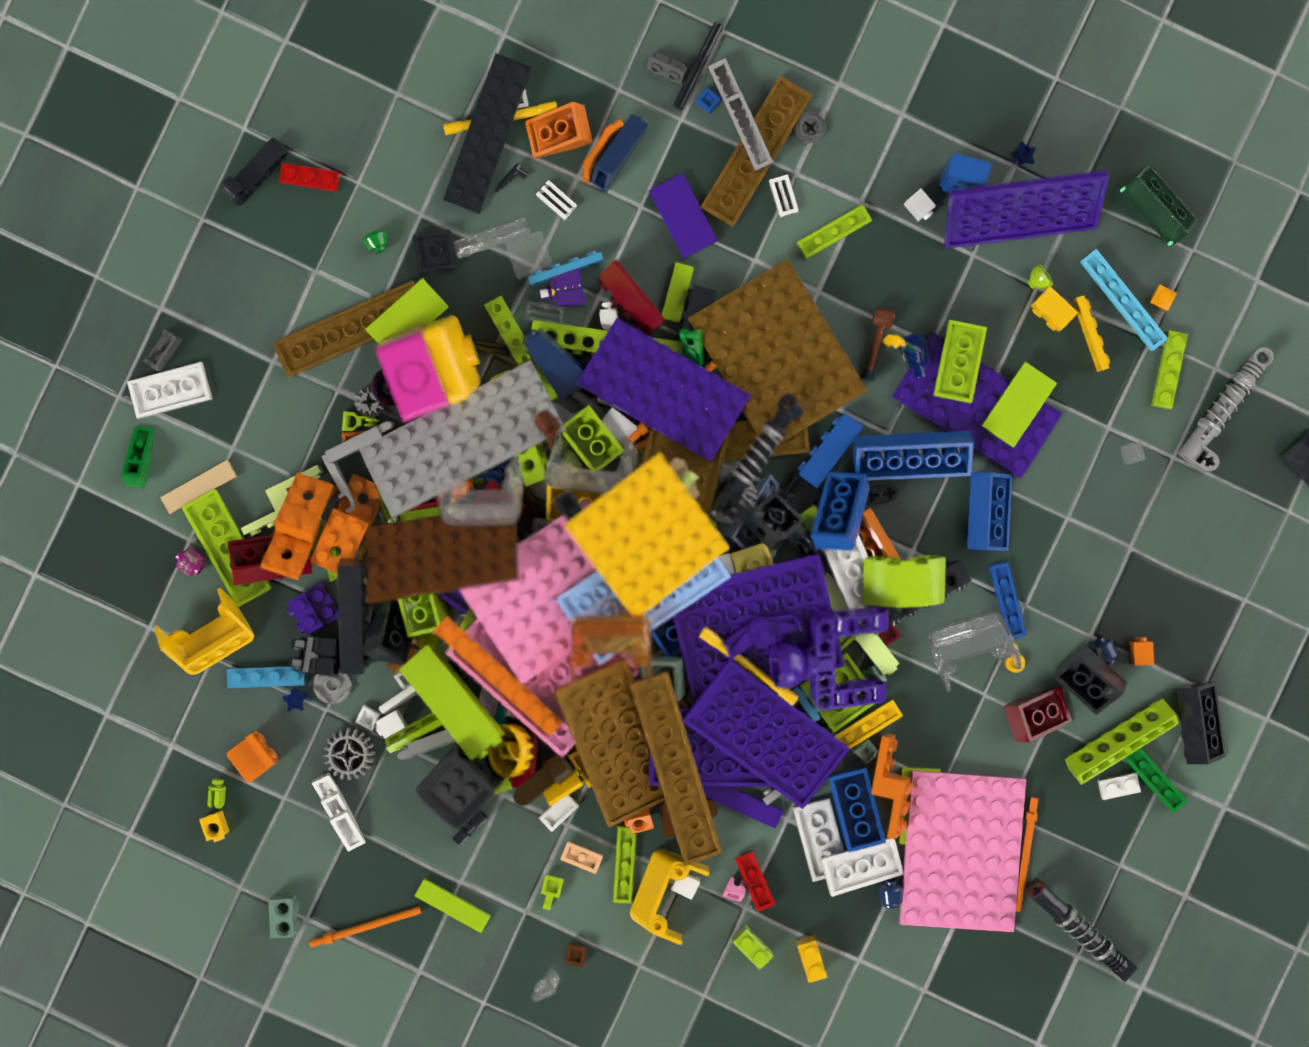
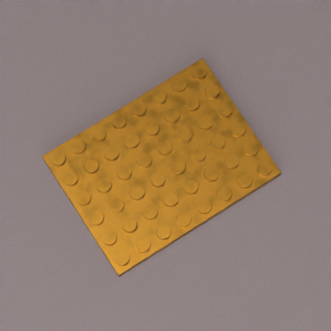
(777, 344)

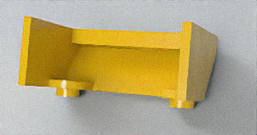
(210, 642)
(660, 869)

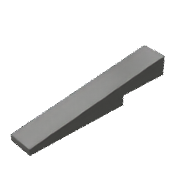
(740, 114)

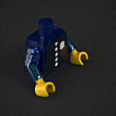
(912, 351)

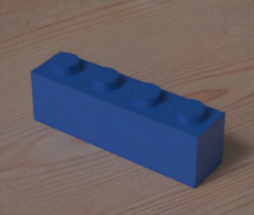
(830, 450)

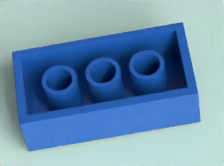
(840, 511)
(856, 808)

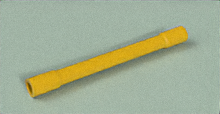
(460, 126)
(715, 641)

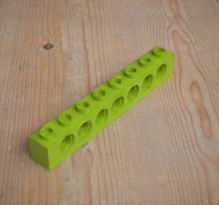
(582, 333)

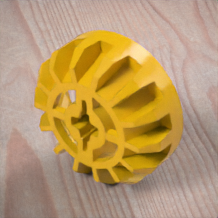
(506, 754)

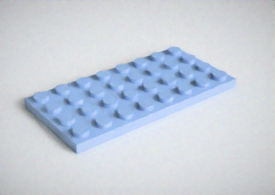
(596, 598)

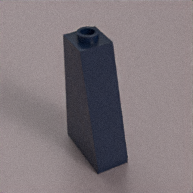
(618, 152)
(555, 362)

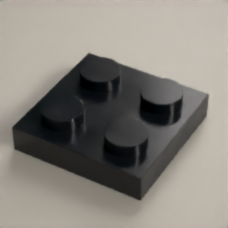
(434, 251)

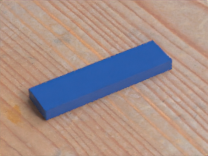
(1007, 598)

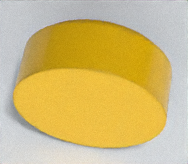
(1011, 666)

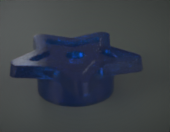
(1024, 149)
(294, 695)

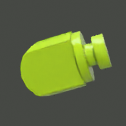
(216, 793)

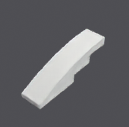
(338, 811)

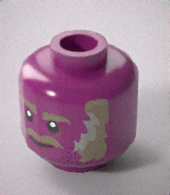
(190, 562)

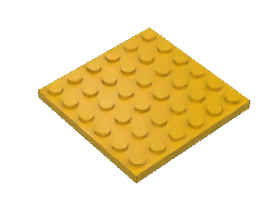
(646, 536)

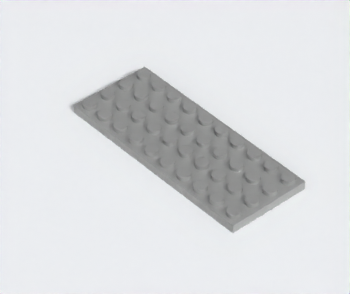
(471, 433)

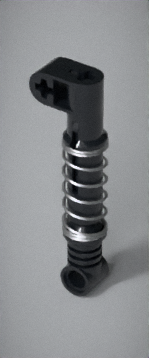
(743, 475)
(1067, 917)

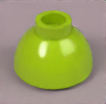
(1039, 278)

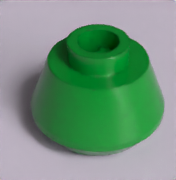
(376, 241)

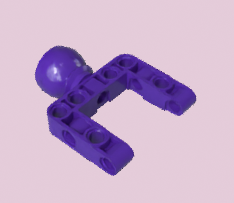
(792, 665)

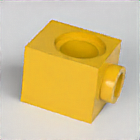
(217, 818)

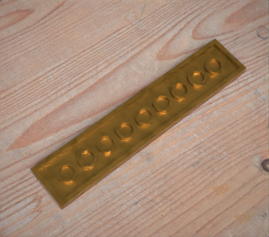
(675, 767)

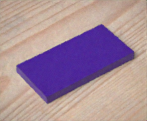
(683, 216)

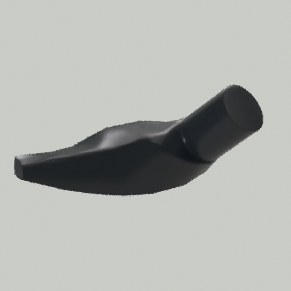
(516, 170)

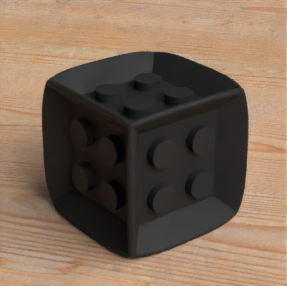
(459, 787)

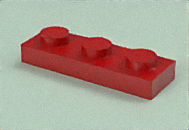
(309, 177)
(755, 881)

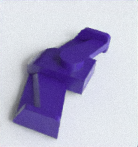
(761, 632)

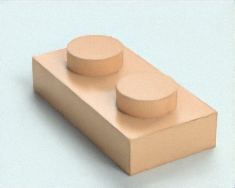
(581, 857)

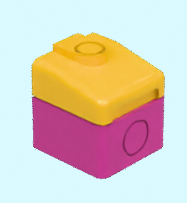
(430, 367)

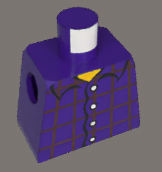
(565, 290)

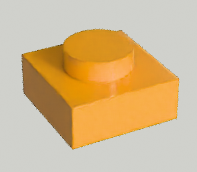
(1163, 297)

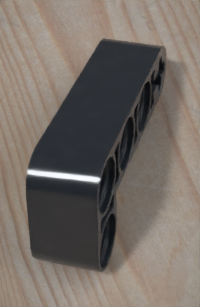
(255, 172)

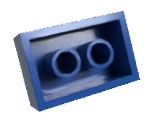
(963, 173)

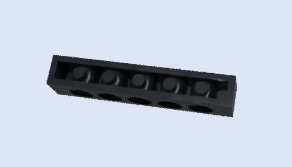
(959, 577)

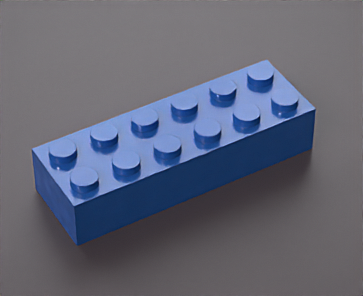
(913, 455)

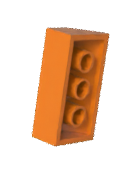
(874, 537)

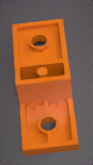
(297, 526)
(347, 528)
(892, 785)

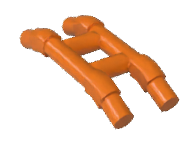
(591, 160)

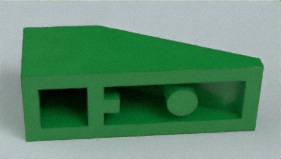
(138, 458)

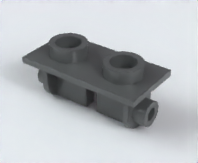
(659, 64)

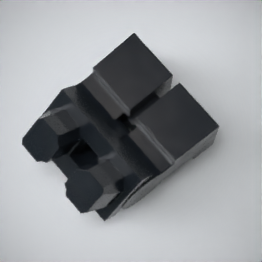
(316, 656)

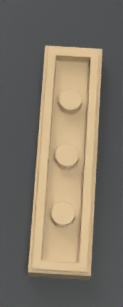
(199, 486)

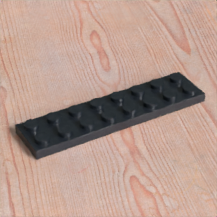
(487, 133)

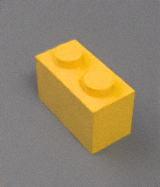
(1053, 309)
(811, 958)

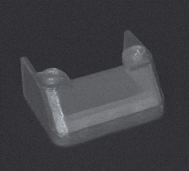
(566, 476)
(479, 506)
(970, 639)

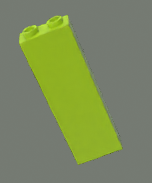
(452, 702)

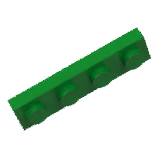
(1156, 780)

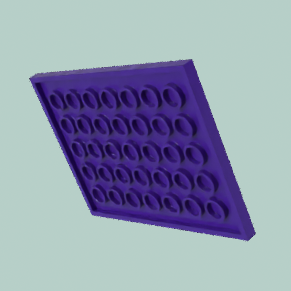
(765, 591)

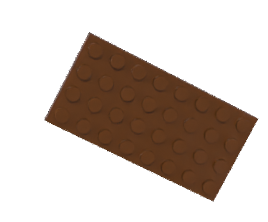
(437, 557)

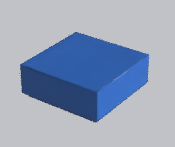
(708, 100)

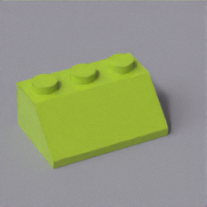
(591, 439)
(422, 613)

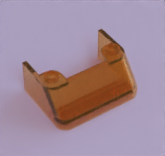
(611, 636)

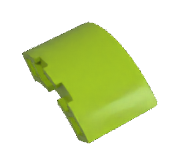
(904, 582)

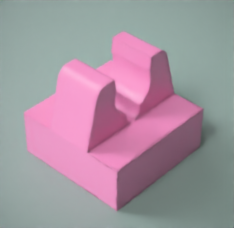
(734, 892)

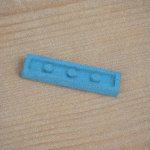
(591, 259)
(264, 677)

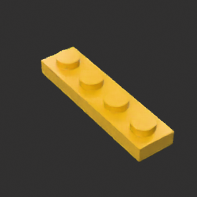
(1089, 327)
(869, 724)

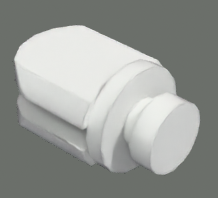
(608, 315)

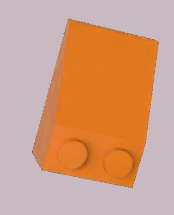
(559, 130)

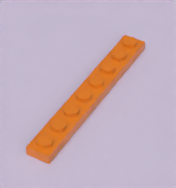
(498, 676)

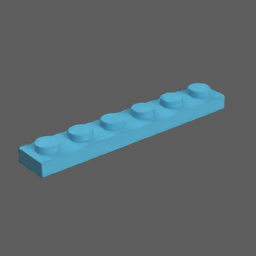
(1123, 300)

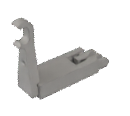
(348, 448)
(426, 744)

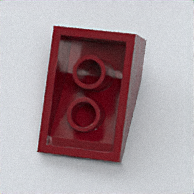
(1037, 714)

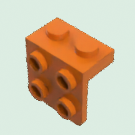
(252, 756)

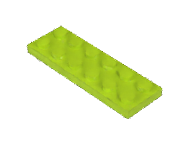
(214, 528)

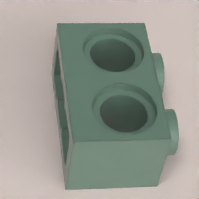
(278, 915)

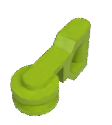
(372, 421)

